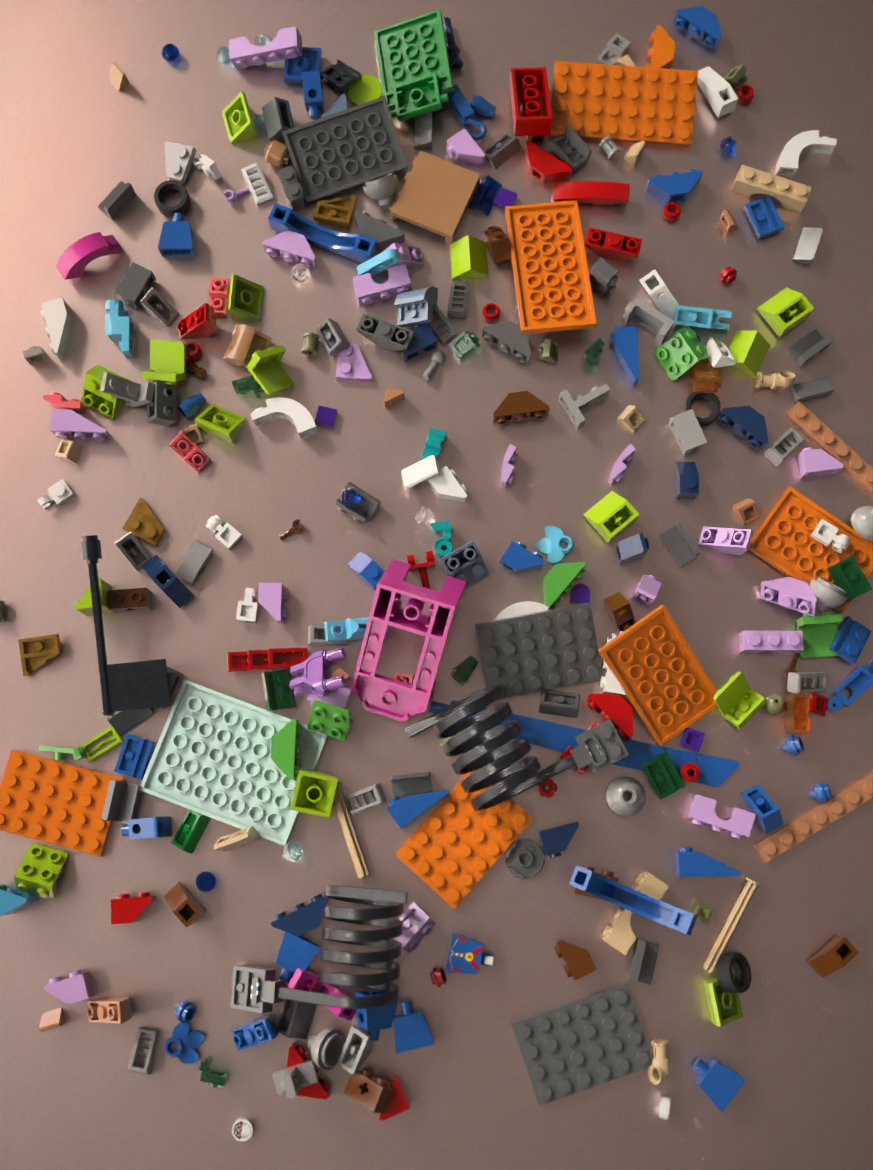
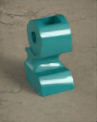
(433, 443)
(443, 544)

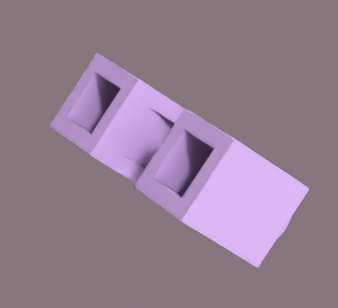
(369, 291)
(759, 640)
(738, 823)

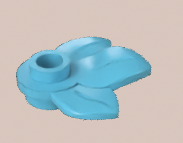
(552, 544)

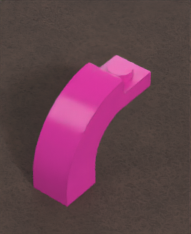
(85, 250)
(309, 981)

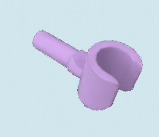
(233, 198)

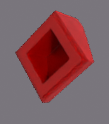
(817, 704)

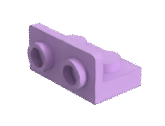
(415, 926)

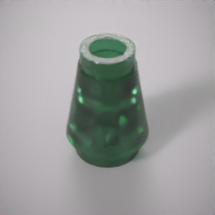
(464, 670)

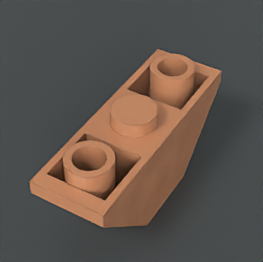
(109, 1010)

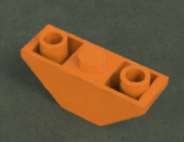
(662, 50)

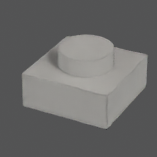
(35, 355)

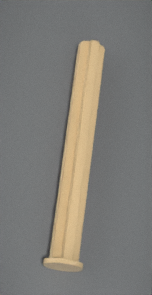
(349, 833)
(731, 925)

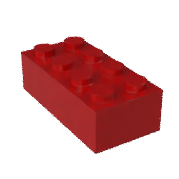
(530, 101)

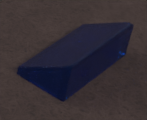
(485, 196)

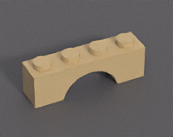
(788, 192)
(620, 933)

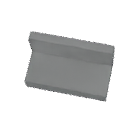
(687, 431)

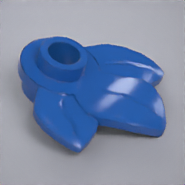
(187, 1043)

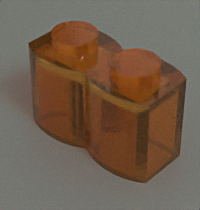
(705, 378)
(797, 719)

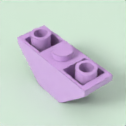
(291, 248)
(726, 539)
(790, 594)

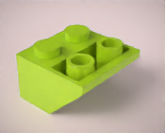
(785, 310)
(94, 398)
(611, 516)

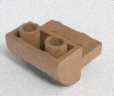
(244, 343)

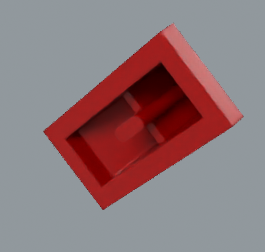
(399, 1100)

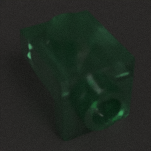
(214, 1078)

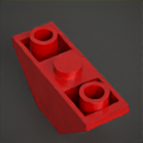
(545, 165)
(612, 245)
(198, 324)
(614, 708)
(318, 1090)

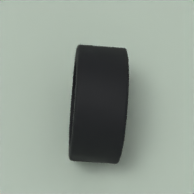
(168, 186)
(712, 398)
(725, 975)

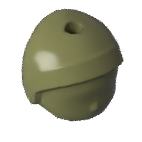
(775, 704)

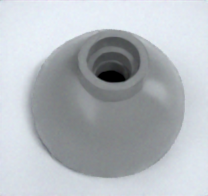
(382, 188)
(863, 522)
(827, 594)
(616, 800)
(326, 1048)

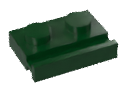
(849, 577)
(277, 690)
(663, 775)

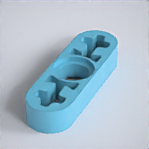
(379, 262)

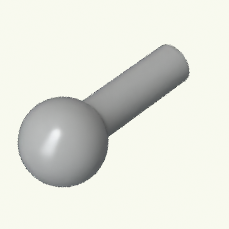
(438, 358)

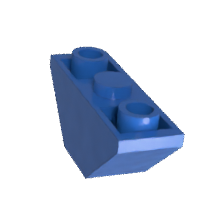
(699, 24)
(675, 186)
(255, 1032)

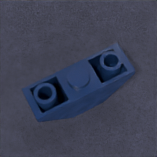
(747, 424)
(167, 581)
(303, 917)

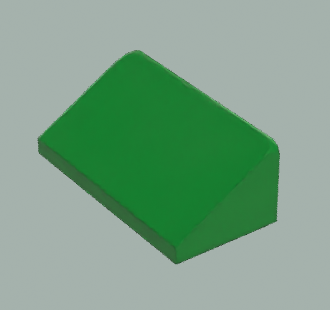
(190, 831)

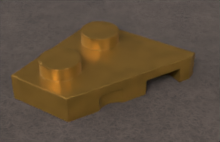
(336, 211)
(144, 524)
(38, 651)

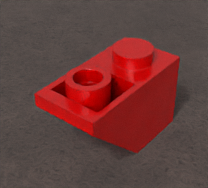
(129, 909)

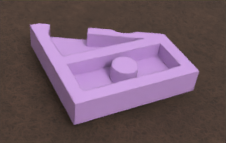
(352, 365)

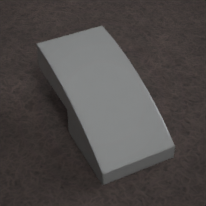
(614, 50)
(194, 561)

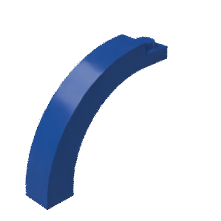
(633, 900)

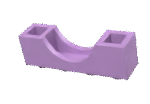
(284, 46)

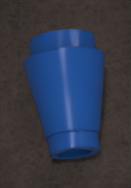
(482, 106)
(191, 405)

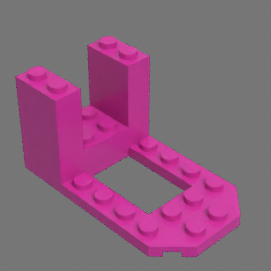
(416, 611)

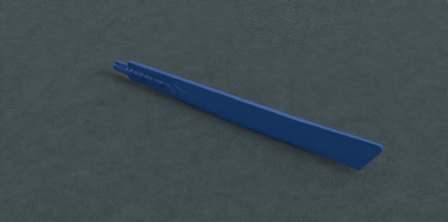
(558, 737)

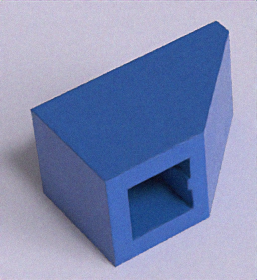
(519, 559)

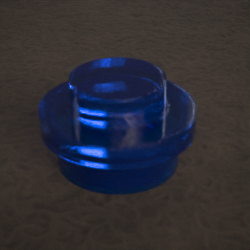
(170, 53)
(205, 881)

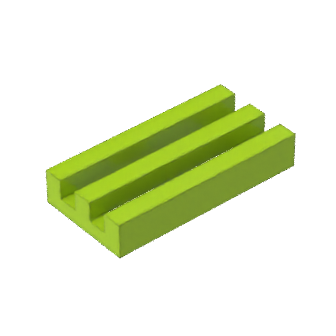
(115, 735)

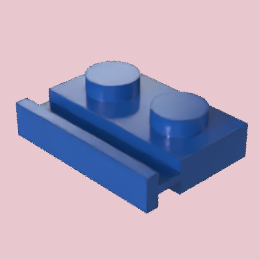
(764, 217)
(850, 640)
(134, 756)

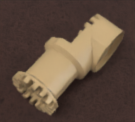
(783, 378)
(659, 1062)

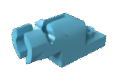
(701, 317)
(120, 327)
(346, 630)

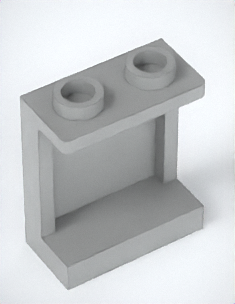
(649, 319)

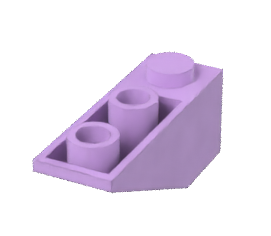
(70, 424)

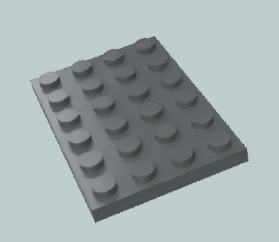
(345, 149)
(540, 650)
(582, 1044)

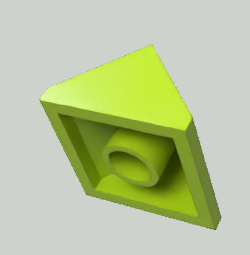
(239, 120)
(469, 258)
(245, 299)
(748, 351)
(220, 423)
(84, 604)
(314, 793)
(722, 1005)

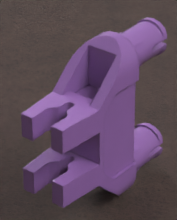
(314, 674)

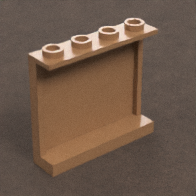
(436, 195)

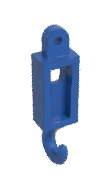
(465, 112)
(857, 681)

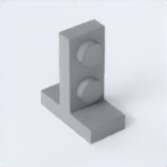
(132, 392)
(581, 402)
(293, 1078)

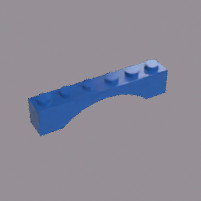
(349, 245)

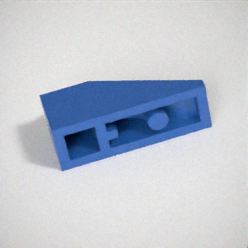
(626, 350)
(410, 807)
(695, 864)

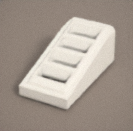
(252, 173)

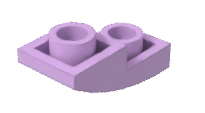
(619, 467)
(508, 469)

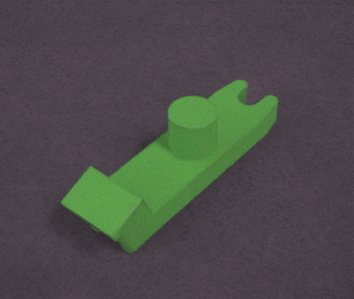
(78, 753)

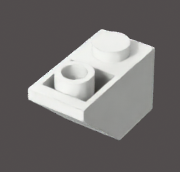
(447, 486)

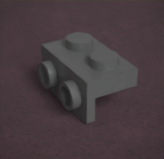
(571, 148)
(363, 510)

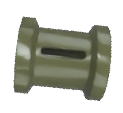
(310, 344)

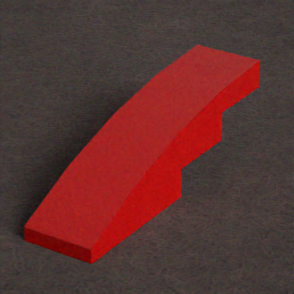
(592, 192)
(265, 659)

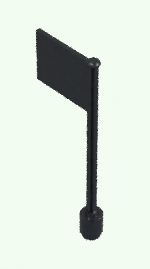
(122, 684)

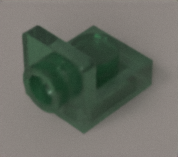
(464, 344)
(592, 353)
(244, 385)

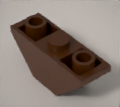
(519, 407)

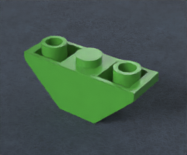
(559, 581)
(286, 749)

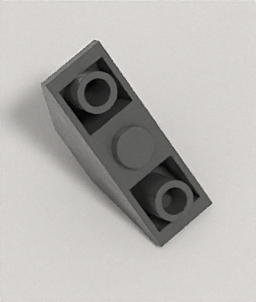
(378, 230)
(384, 333)
(509, 339)

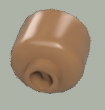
(277, 154)

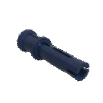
(453, 49)

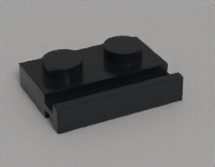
(340, 76)

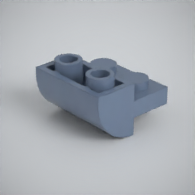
(416, 306)
(465, 563)

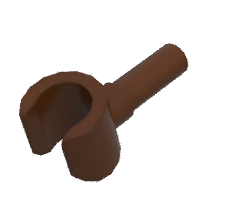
(293, 529)
(793, 665)

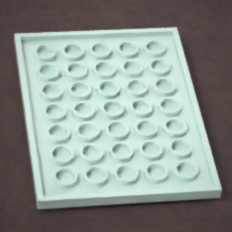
(220, 762)

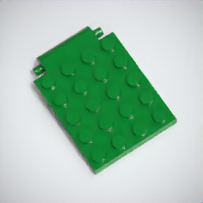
(414, 65)

